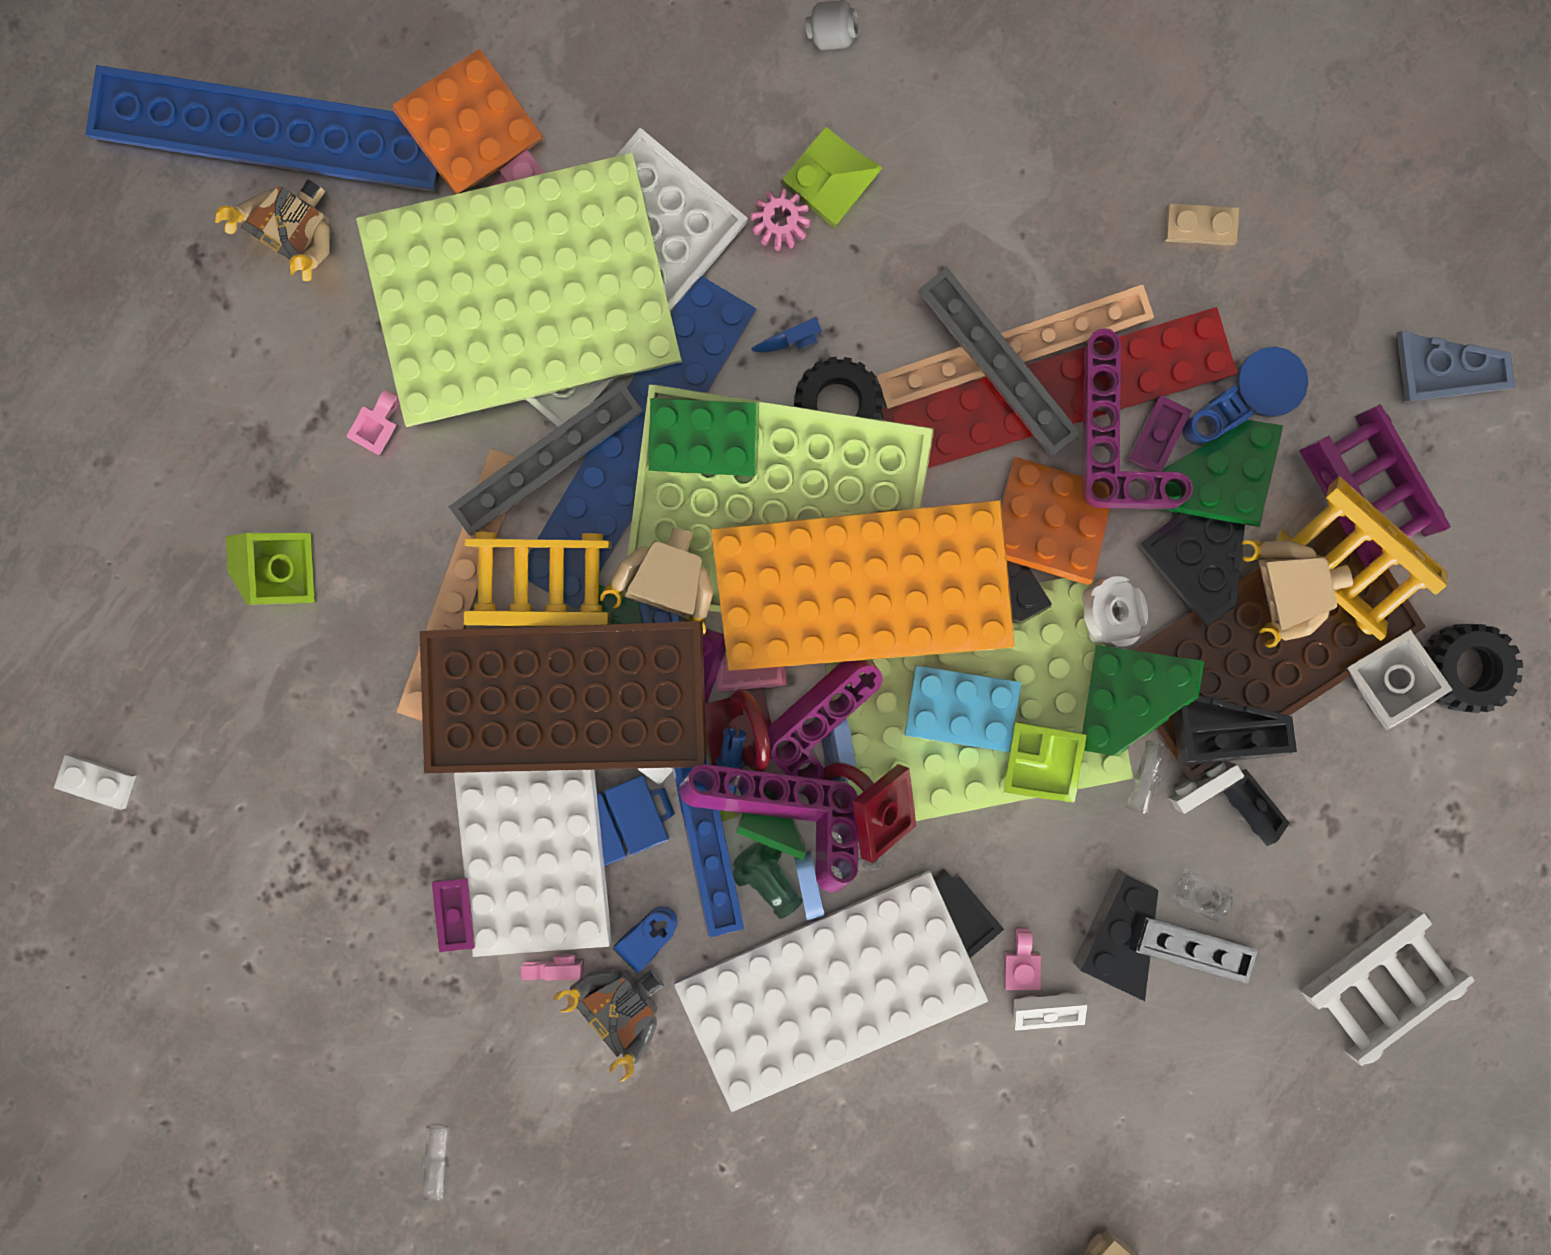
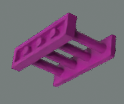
(1327, 465)

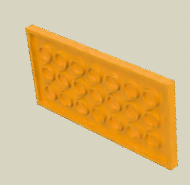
(864, 586)

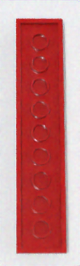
(1153, 364)

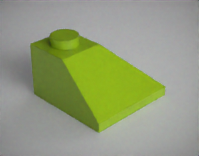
(271, 567)

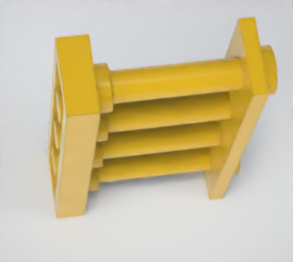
(1396, 549)
(520, 611)

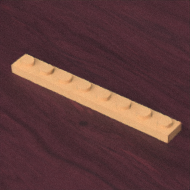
(1028, 341)
(456, 593)

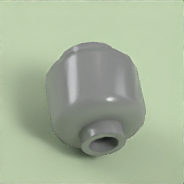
(832, 25)

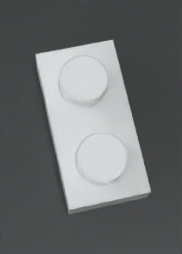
(1217, 778)
(95, 781)
(1049, 1011)

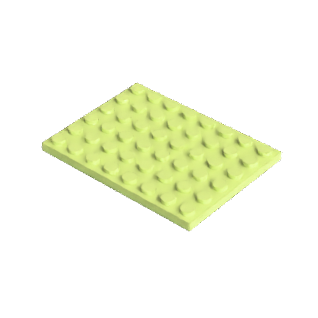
(519, 290)
(806, 469)
(1054, 668)

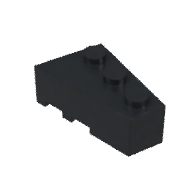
(1224, 731)
(1106, 946)

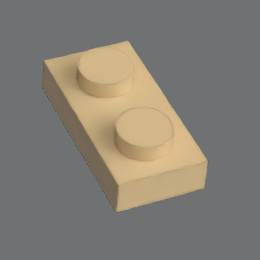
(1201, 224)

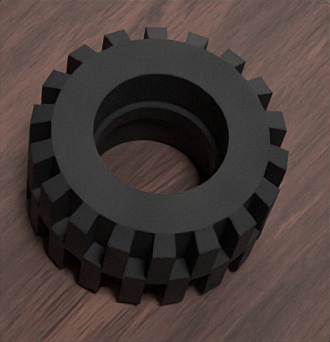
(844, 373)
(1498, 663)

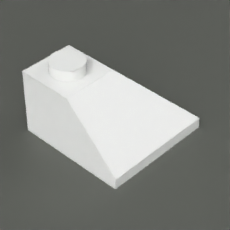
(1399, 680)

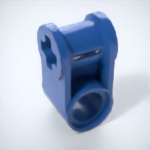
(1221, 415)
(644, 941)

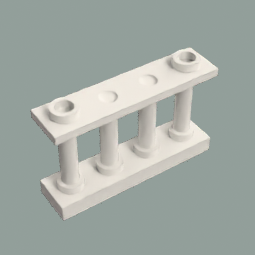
(1355, 969)

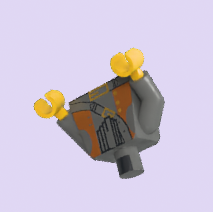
(618, 1011)

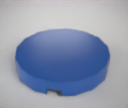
(1272, 381)

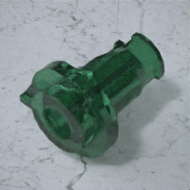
(760, 869)

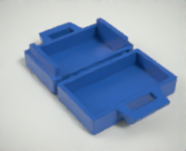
(632, 818)

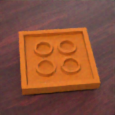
(467, 122)
(1050, 522)

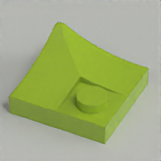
(830, 176)
(1044, 762)

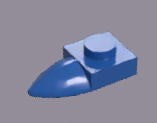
(800, 336)

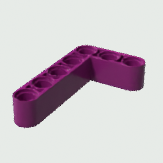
(1109, 437)
(787, 805)

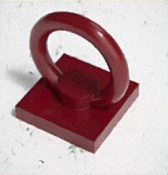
(745, 712)
(882, 810)

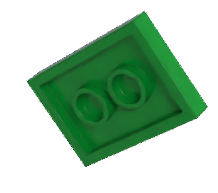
(703, 436)

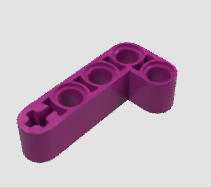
(827, 716)

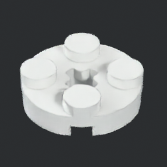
(1098, 613)

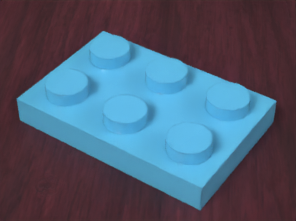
(962, 708)

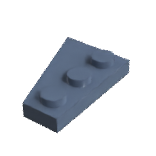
(1447, 369)

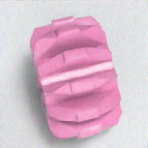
(783, 206)

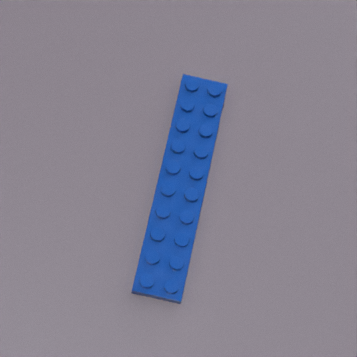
(256, 128)
(604, 488)

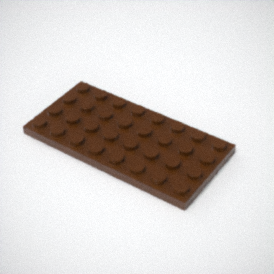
(1294, 670)
(563, 698)

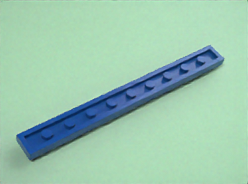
(705, 840)

